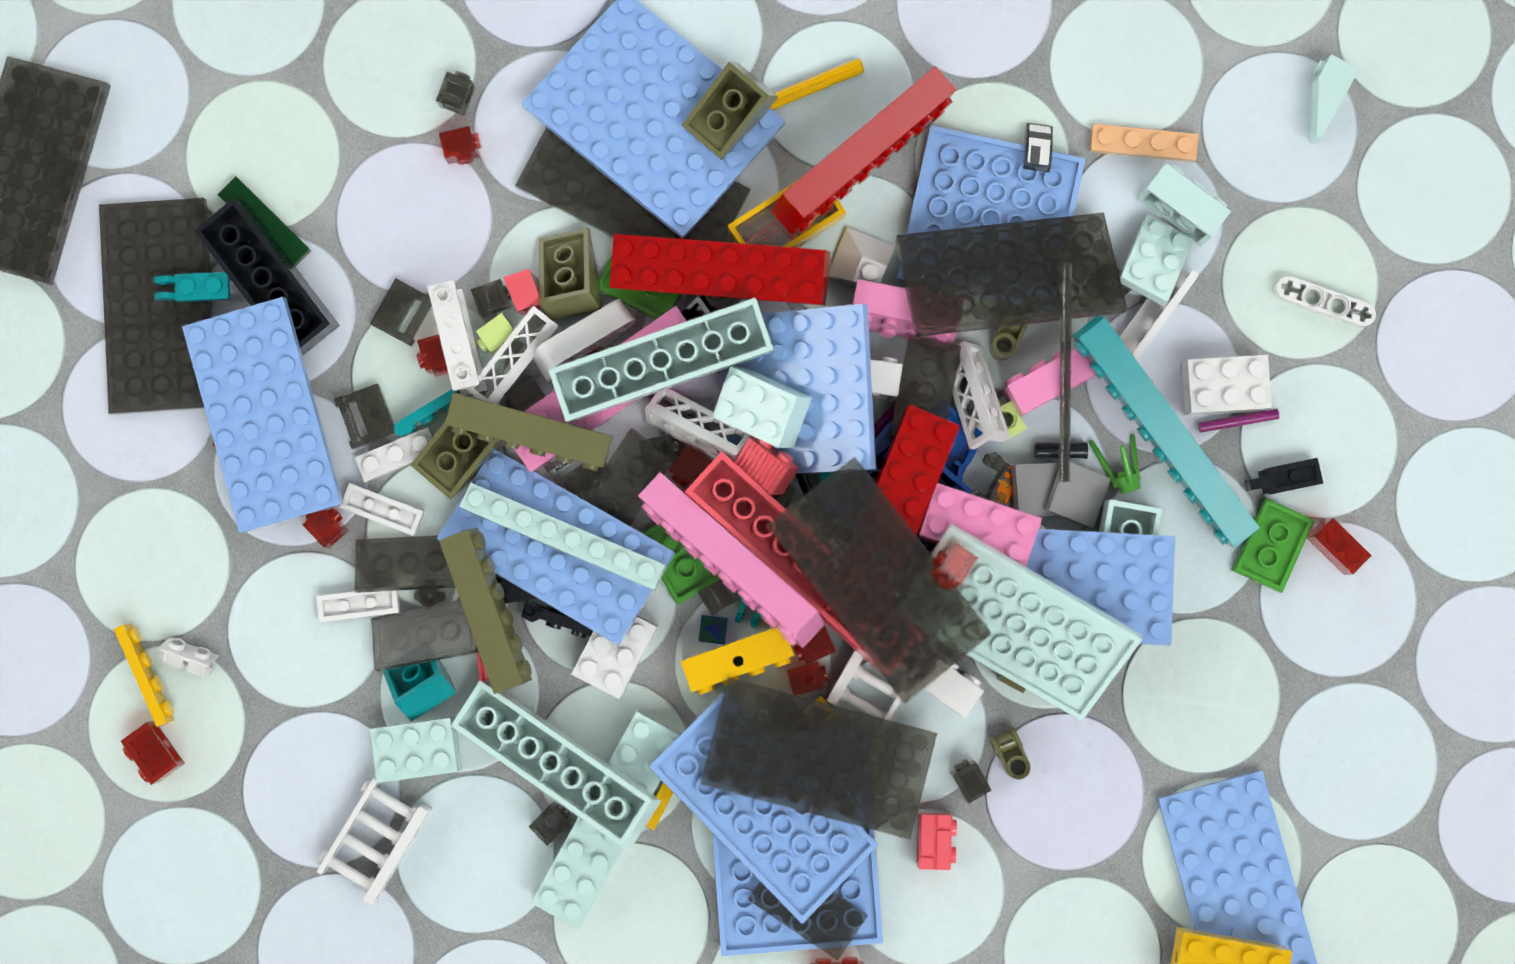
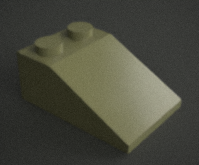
(729, 109)
(568, 274)
(453, 459)

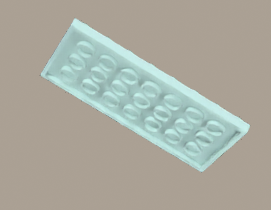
(1041, 630)

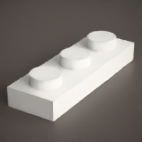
(392, 455)
(382, 509)
(356, 605)

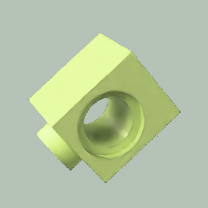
(494, 334)
(1017, 424)

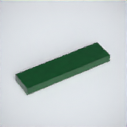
(286, 239)

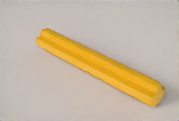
(818, 83)

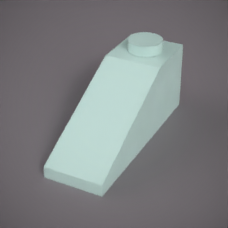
(1327, 92)

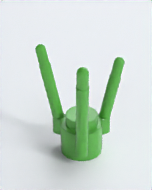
(1127, 479)

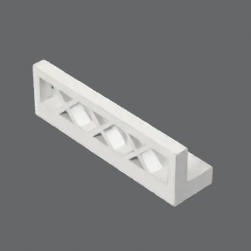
(1152, 316)
(520, 359)
(982, 392)
(688, 430)

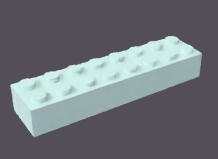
(661, 360)
(556, 764)
(588, 853)

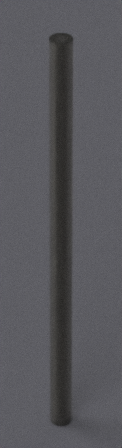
(1065, 372)

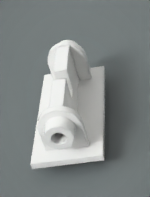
(176, 652)

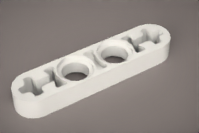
(1325, 299)

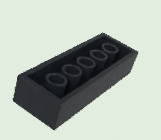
(263, 269)

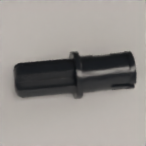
(1051, 450)

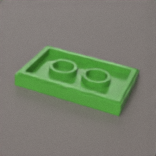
(649, 303)
(1275, 547)
(684, 574)

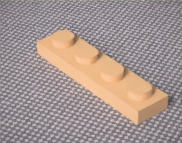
(1144, 143)

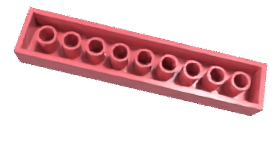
(744, 512)

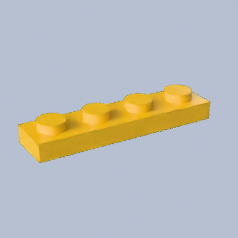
(140, 664)

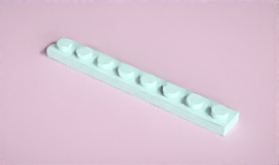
(563, 537)

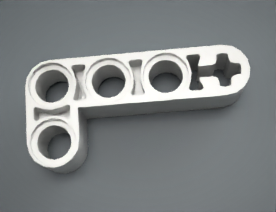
(583, 337)

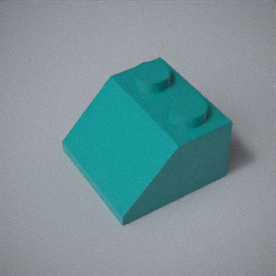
(419, 687)

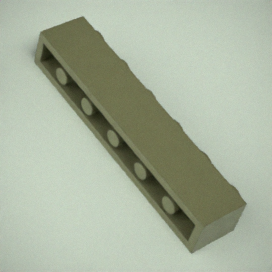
(528, 430)
(486, 610)

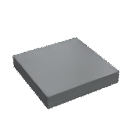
(1033, 487)
(1079, 498)

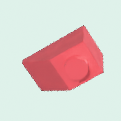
(523, 290)

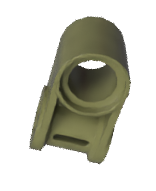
(1011, 336)
(1010, 751)

